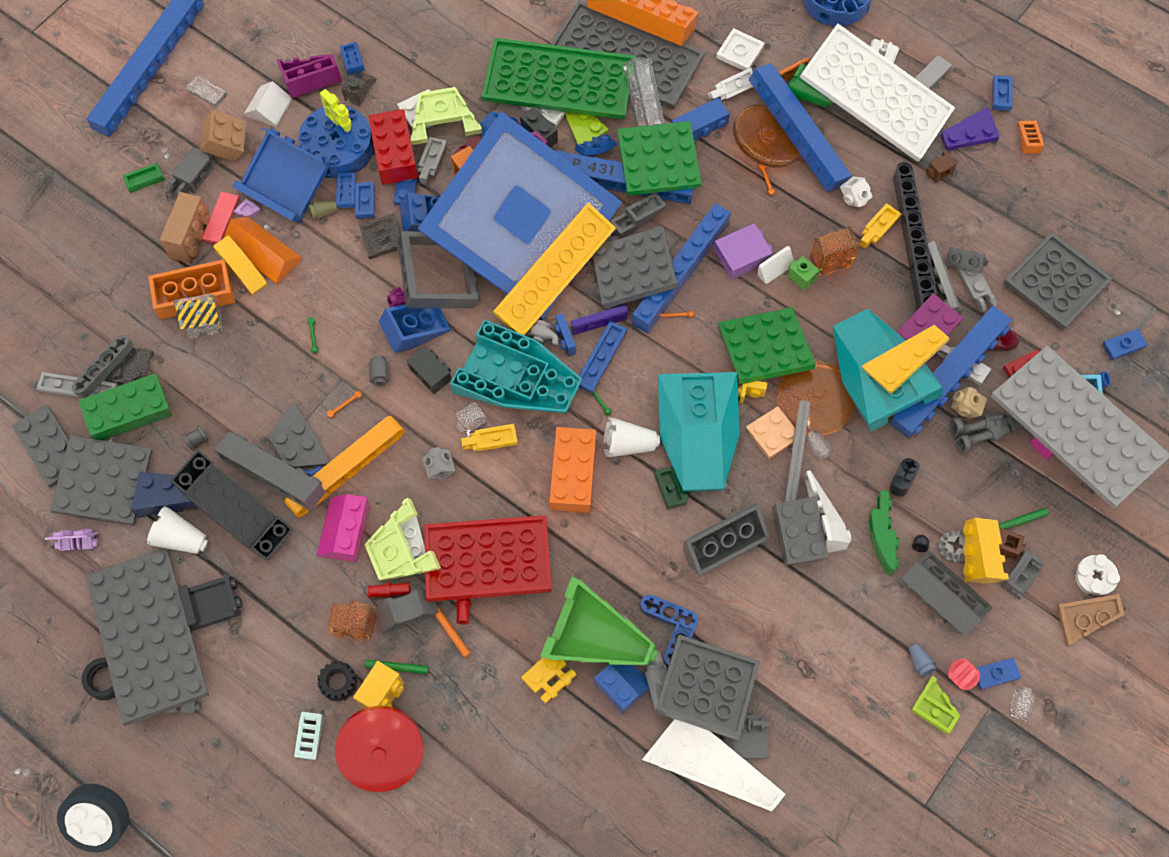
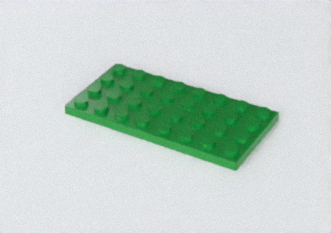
(557, 78)

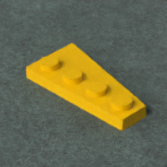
(904, 360)

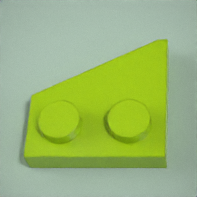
(936, 707)

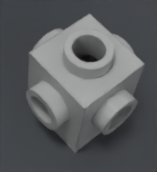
(438, 463)

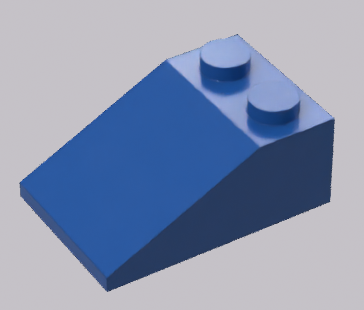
(412, 326)

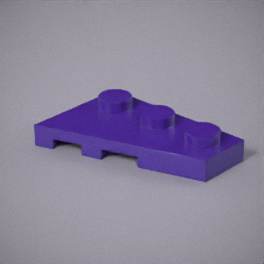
(971, 131)

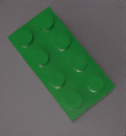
(125, 408)

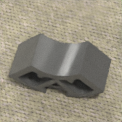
(398, 612)

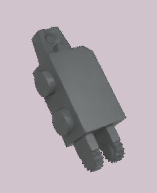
(191, 172)

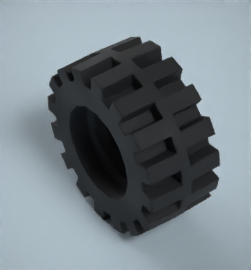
(346, 690)

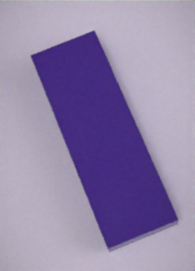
(599, 320)

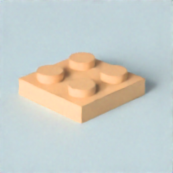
(772, 432)

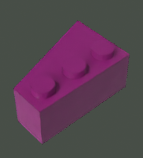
(309, 74)

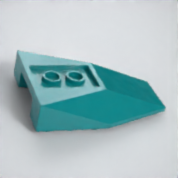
(862, 340)
(515, 373)
(699, 426)

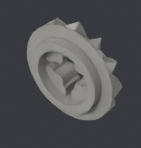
(947, 550)

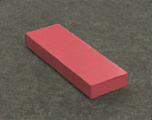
(220, 217)

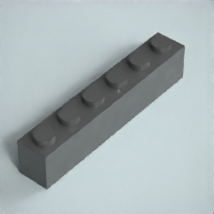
(270, 471)

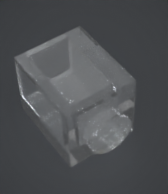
(470, 419)

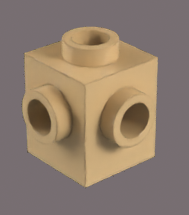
(968, 402)

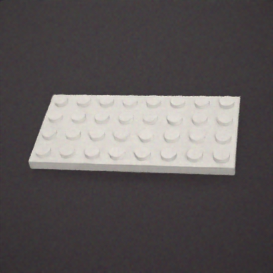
(877, 92)

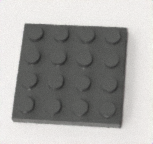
(634, 267)
(1057, 281)
(99, 480)
(708, 687)

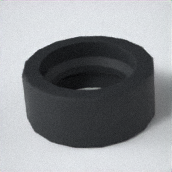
(87, 676)

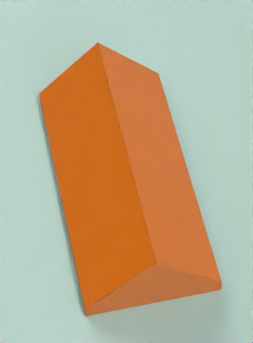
(262, 248)

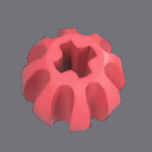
(963, 674)

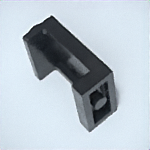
(210, 602)

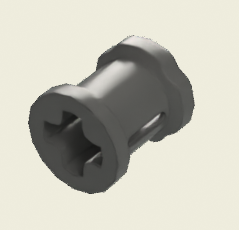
(195, 437)

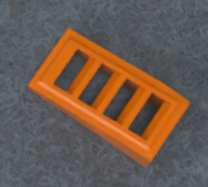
(1029, 148)

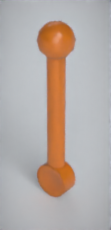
(771, 191)
(690, 314)
(331, 413)

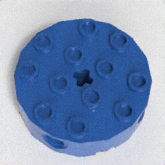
(837, 11)
(342, 149)

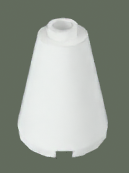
(627, 438)
(176, 533)

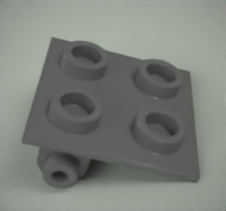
(753, 738)

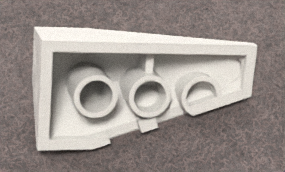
(834, 528)

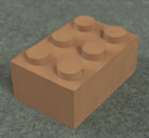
(185, 227)

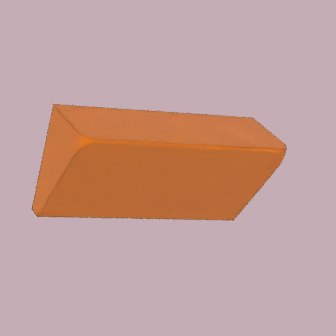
(789, 72)

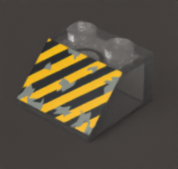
(199, 316)

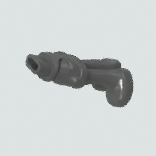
(993, 425)

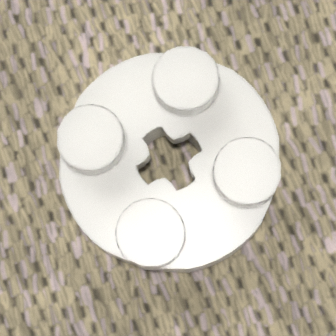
(1100, 564)

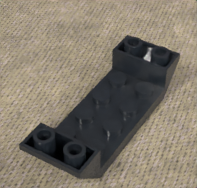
(230, 506)

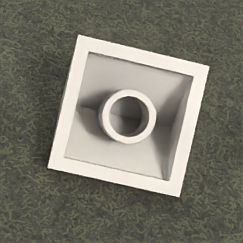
(268, 104)

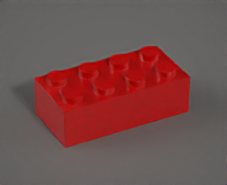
(393, 147)

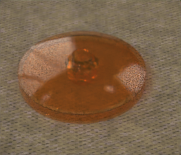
(763, 138)
(827, 396)

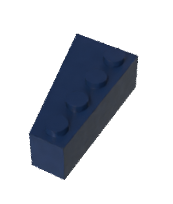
(155, 492)

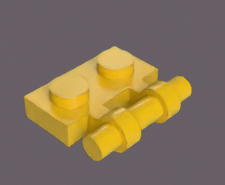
(545, 671)

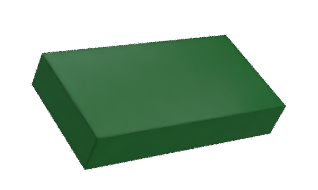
(143, 177)

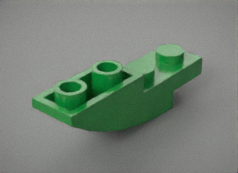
(883, 539)

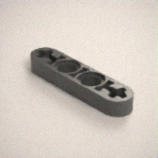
(105, 368)

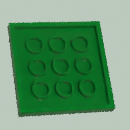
(659, 158)
(766, 345)

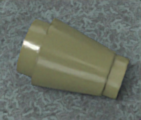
(321, 209)

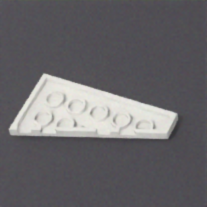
(708, 760)

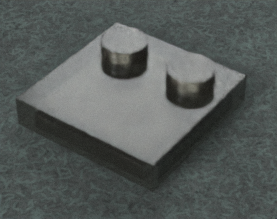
(380, 235)
(132, 367)

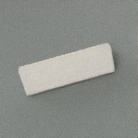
(775, 265)

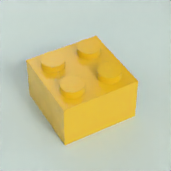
(379, 687)

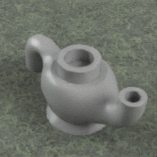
(542, 332)

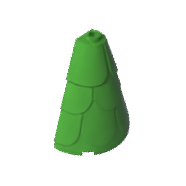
(596, 632)

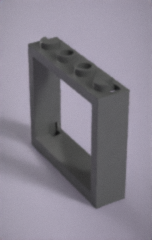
(430, 300)

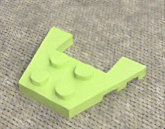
(439, 108)
(391, 551)

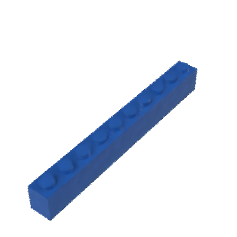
(143, 65)

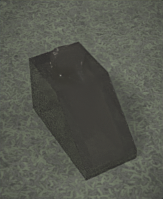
(357, 87)

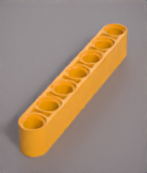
(353, 459)

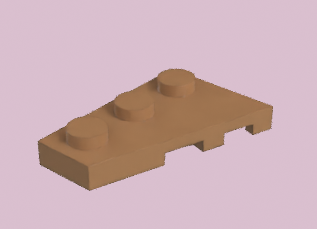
(1088, 615)

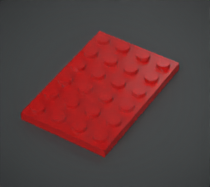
(488, 558)

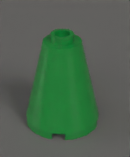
(807, 93)

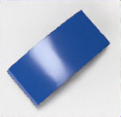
(597, 146)

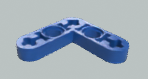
(680, 627)

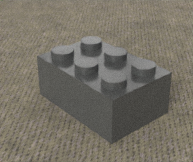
(800, 531)

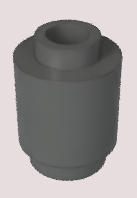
(379, 370)

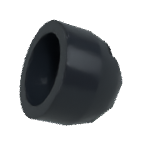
(920, 543)

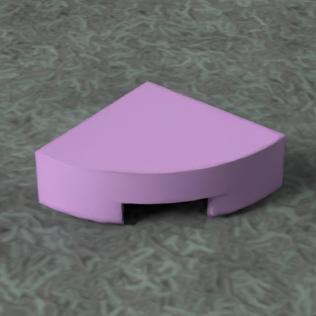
(246, 209)

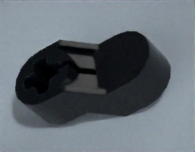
(907, 469)

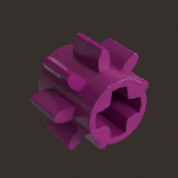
(396, 297)

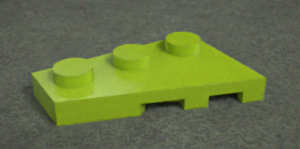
(585, 126)

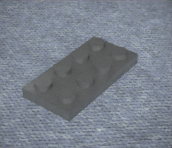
(44, 442)

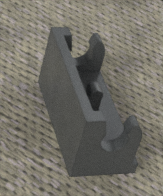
(1023, 574)

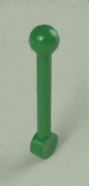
(311, 322)
(607, 411)

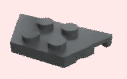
(296, 441)

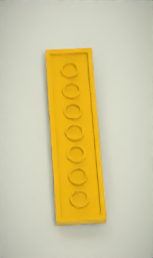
(554, 270)

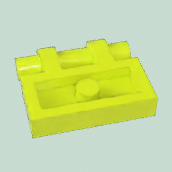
(337, 113)

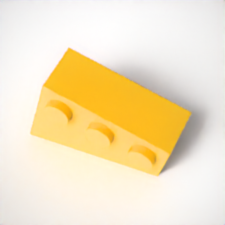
(982, 552)

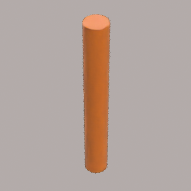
(452, 633)

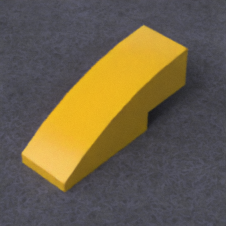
(240, 265)

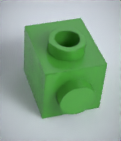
(803, 272)

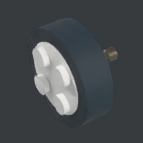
(93, 818)

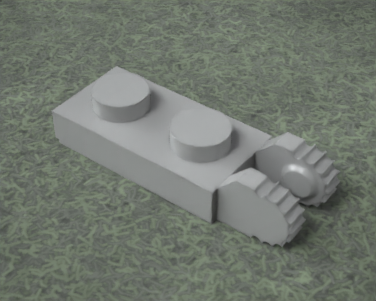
(977, 288)

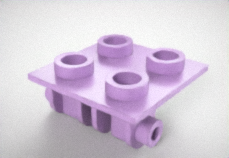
(67, 540)

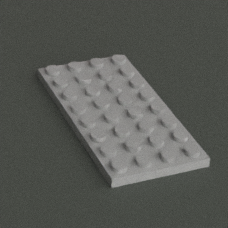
(1080, 426)

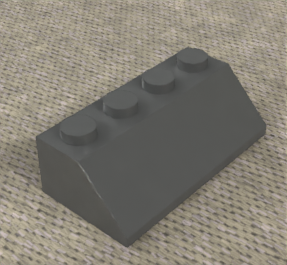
(726, 539)
(946, 593)

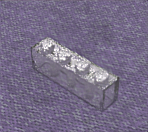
(643, 92)

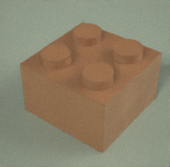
(223, 135)

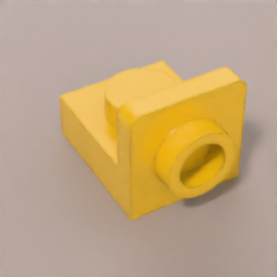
(753, 389)

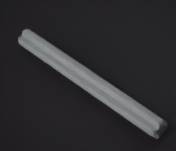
(797, 451)

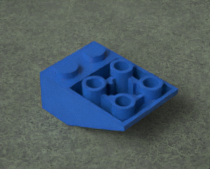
(414, 210)

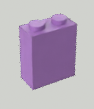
(742, 250)

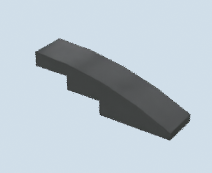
(636, 216)

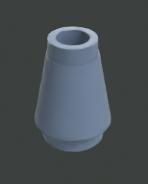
(922, 661)

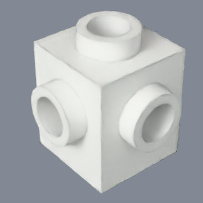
(856, 191)

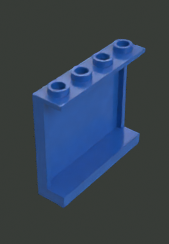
(283, 175)

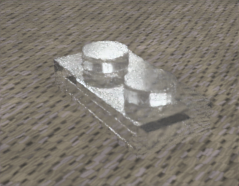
(207, 91)

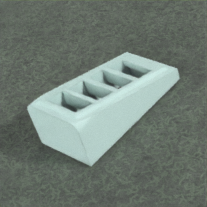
(301, 734)

